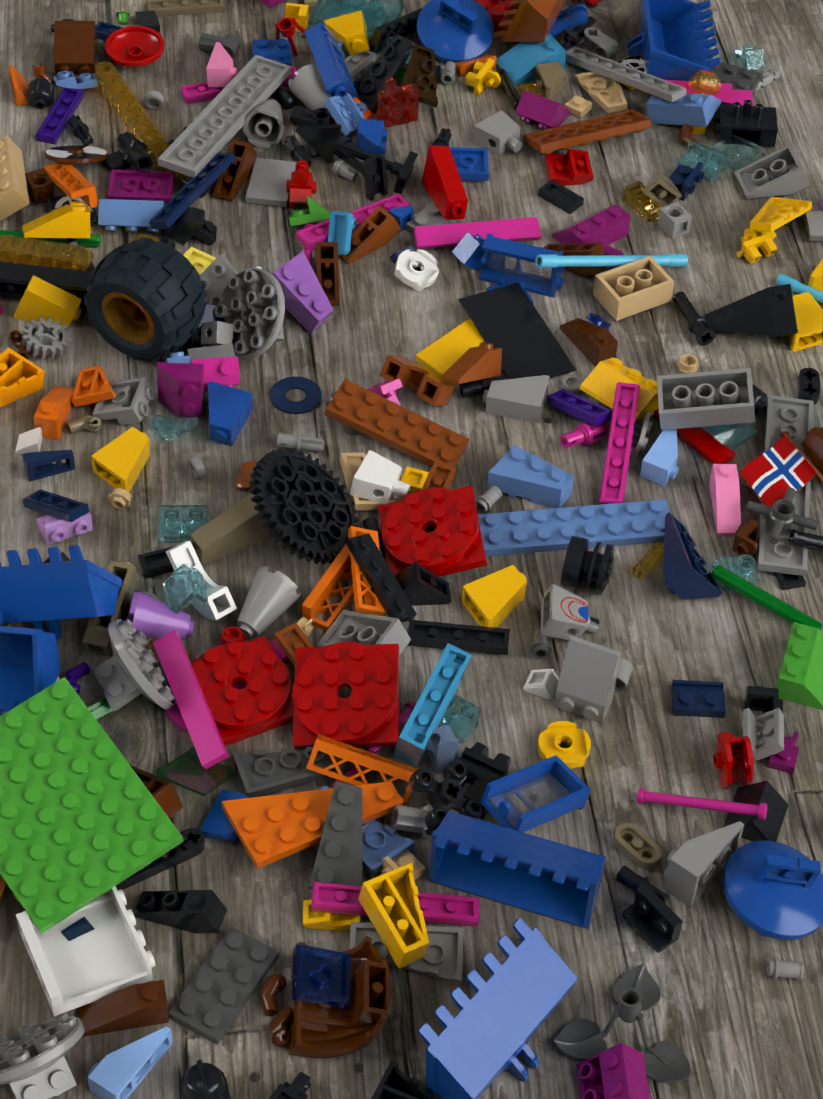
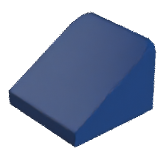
(402, 215)

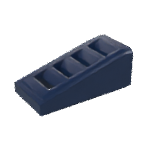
(39, 464)

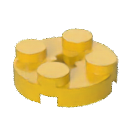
(565, 731)

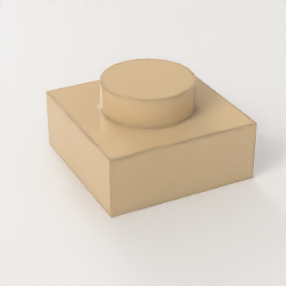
(578, 106)

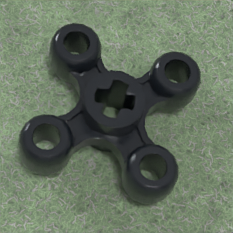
(445, 794)

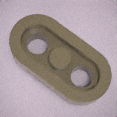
(640, 846)

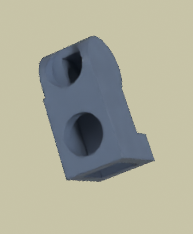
(442, 748)

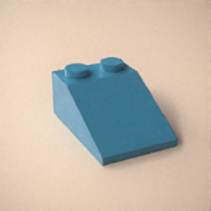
(522, 58)

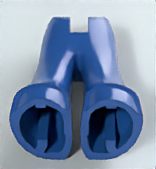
(570, 18)

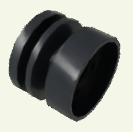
(587, 565)

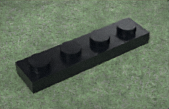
(380, 578)
(461, 636)

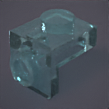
(753, 57)

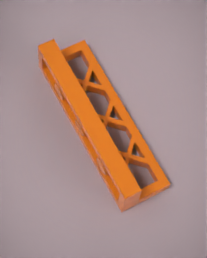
(72, 182)
(326, 588)
(363, 588)
(358, 757)

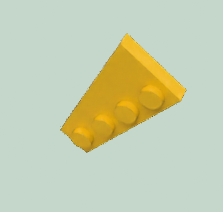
(777, 213)

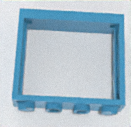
(431, 705)

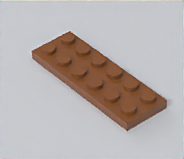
(587, 130)
(395, 425)

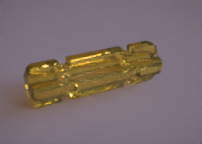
(649, 560)

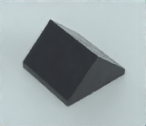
(755, 828)

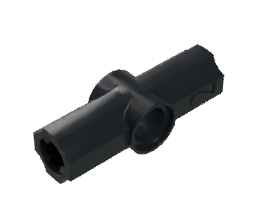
(135, 151)

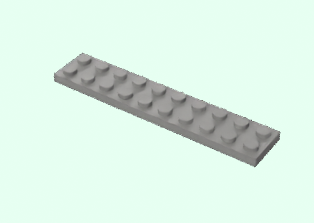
(224, 116)
(796, 418)

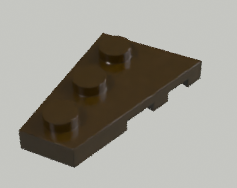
(422, 72)

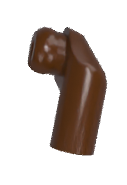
(686, 135)
(16, 338)
(268, 991)
(278, 1027)

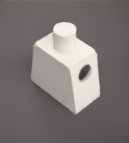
(378, 479)

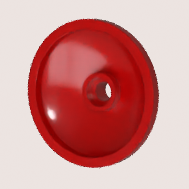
(134, 46)

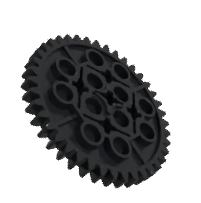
(302, 504)

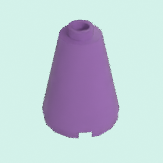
(156, 618)

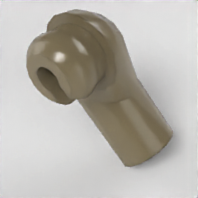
(86, 422)

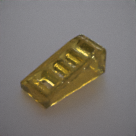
(637, 199)

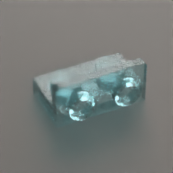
(712, 159)
(180, 521)
(183, 586)
(461, 717)

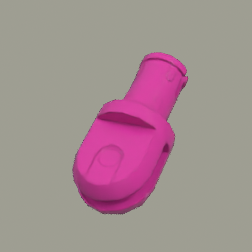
(584, 434)

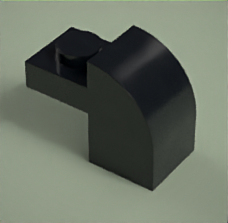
(192, 224)

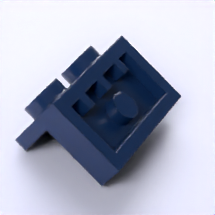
(687, 178)

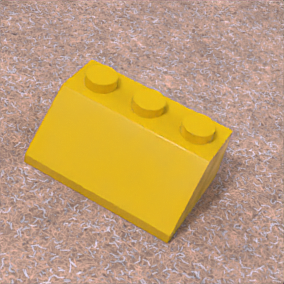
(603, 380)

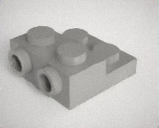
(129, 404)

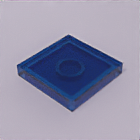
(321, 976)

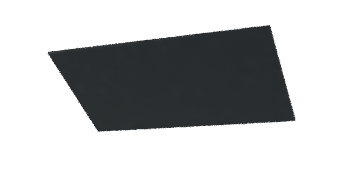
(513, 323)

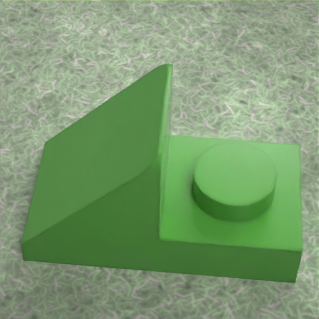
(315, 213)

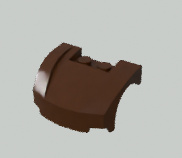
(335, 1031)

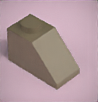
(550, 79)
(662, 190)

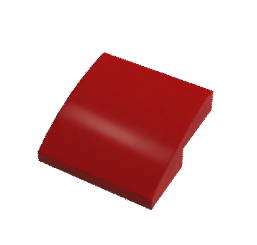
(570, 168)

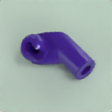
(76, 673)

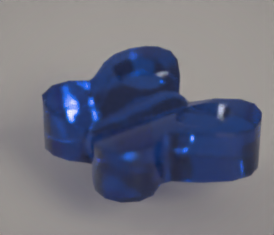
(596, 319)

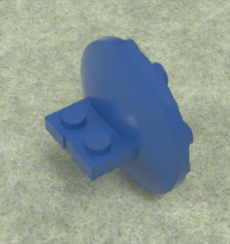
(455, 29)
(774, 890)

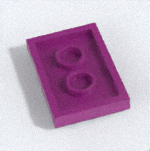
(141, 185)

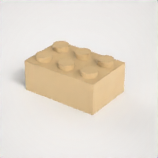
(633, 288)

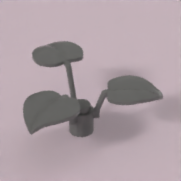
(631, 993)

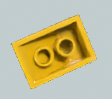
(64, 222)

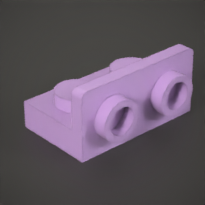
(57, 529)

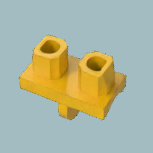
(482, 77)
(753, 242)

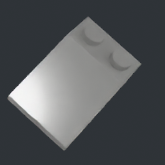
(773, 175)
(365, 629)
(587, 679)
(700, 862)

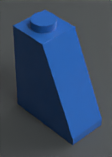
(227, 412)

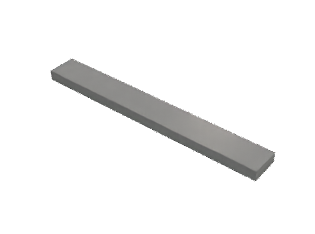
(625, 74)

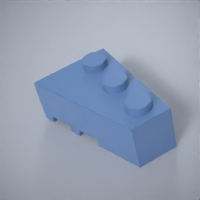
(532, 478)

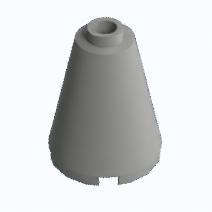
(309, 87)
(265, 125)
(266, 601)

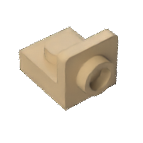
(401, 860)

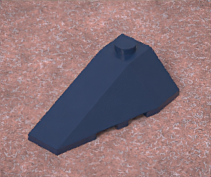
(684, 565)

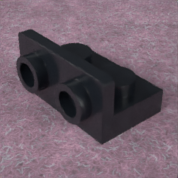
(653, 919)

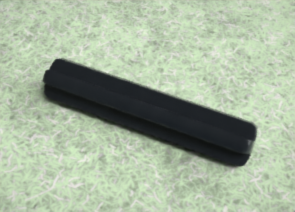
(508, 88)

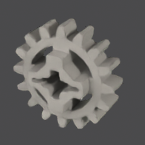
(46, 338)

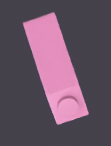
(220, 67)
(725, 498)

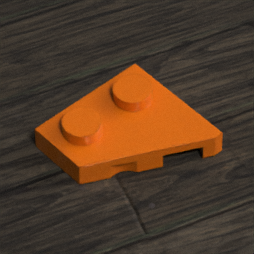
(92, 387)

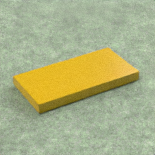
(449, 348)

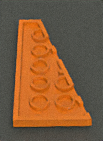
(291, 822)

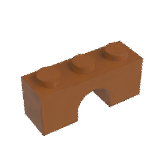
(412, 375)

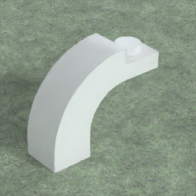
(219, 598)

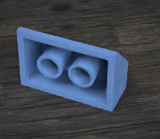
(688, 110)
(128, 214)

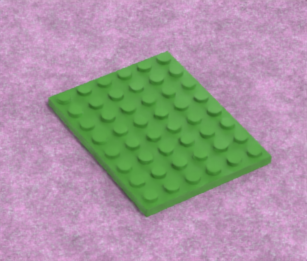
(70, 808)

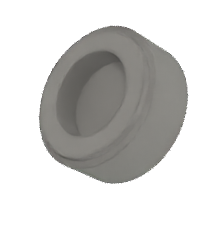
(153, 100)
(572, 384)
(197, 467)

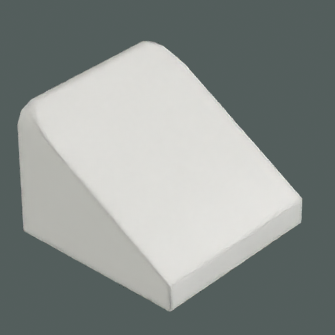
(29, 441)
(542, 683)

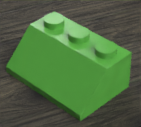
(802, 667)

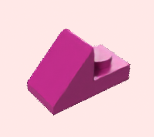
(387, 389)

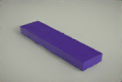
(58, 116)

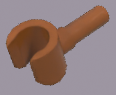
(40, 72)

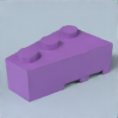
(303, 293)

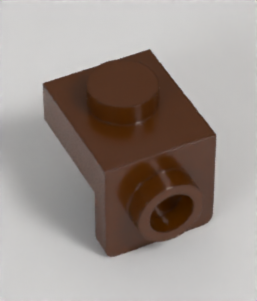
(745, 537)

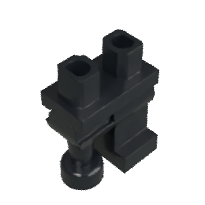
(482, 771)

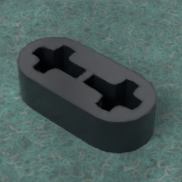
(813, 386)

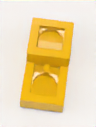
(327, 920)

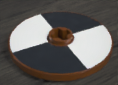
(76, 154)

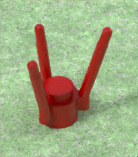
(287, 29)

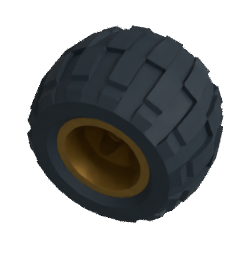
(145, 299)

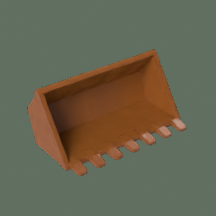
(530, 21)

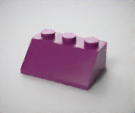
(602, 226)

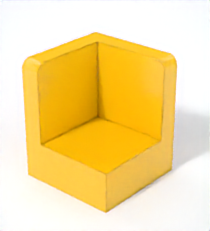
(299, 12)

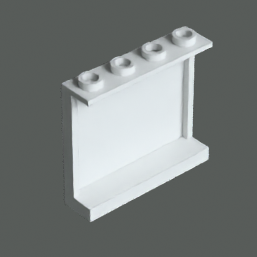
(93, 963)

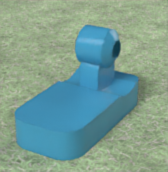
(341, 229)

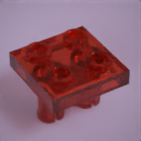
(398, 104)

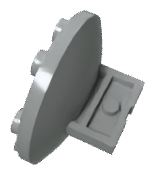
(255, 308)
(132, 669)
(37, 1062)

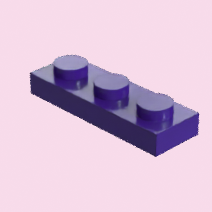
(579, 407)

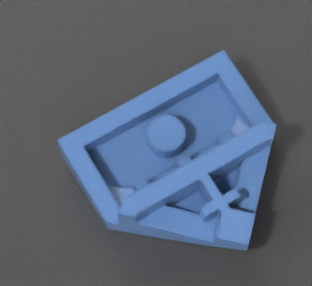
(346, 112)

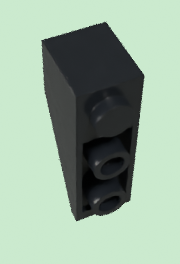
(182, 909)

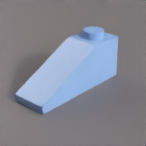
(661, 459)
(126, 1068)

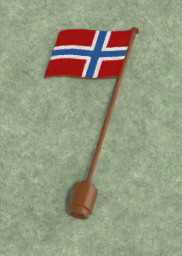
(779, 469)

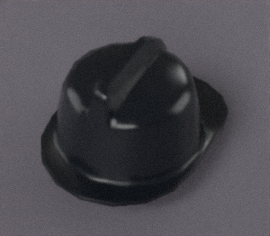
(204, 1082)

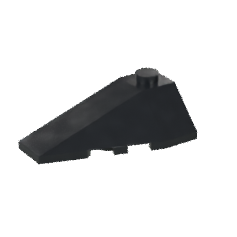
(762, 312)

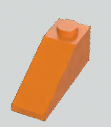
(54, 411)

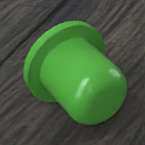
(122, 17)

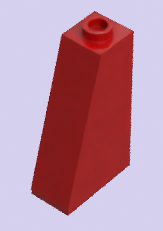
(444, 183)

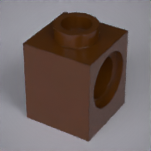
(39, 186)

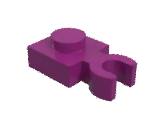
(787, 758)

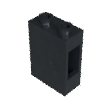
(748, 122)

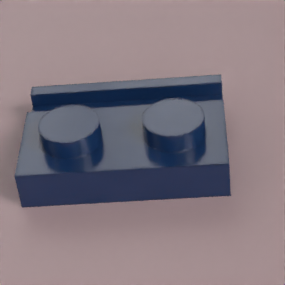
(698, 698)

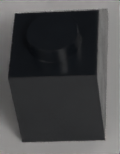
(423, 586)

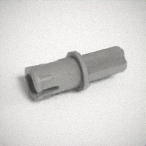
(300, 442)

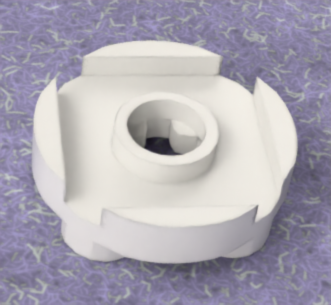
(416, 279)

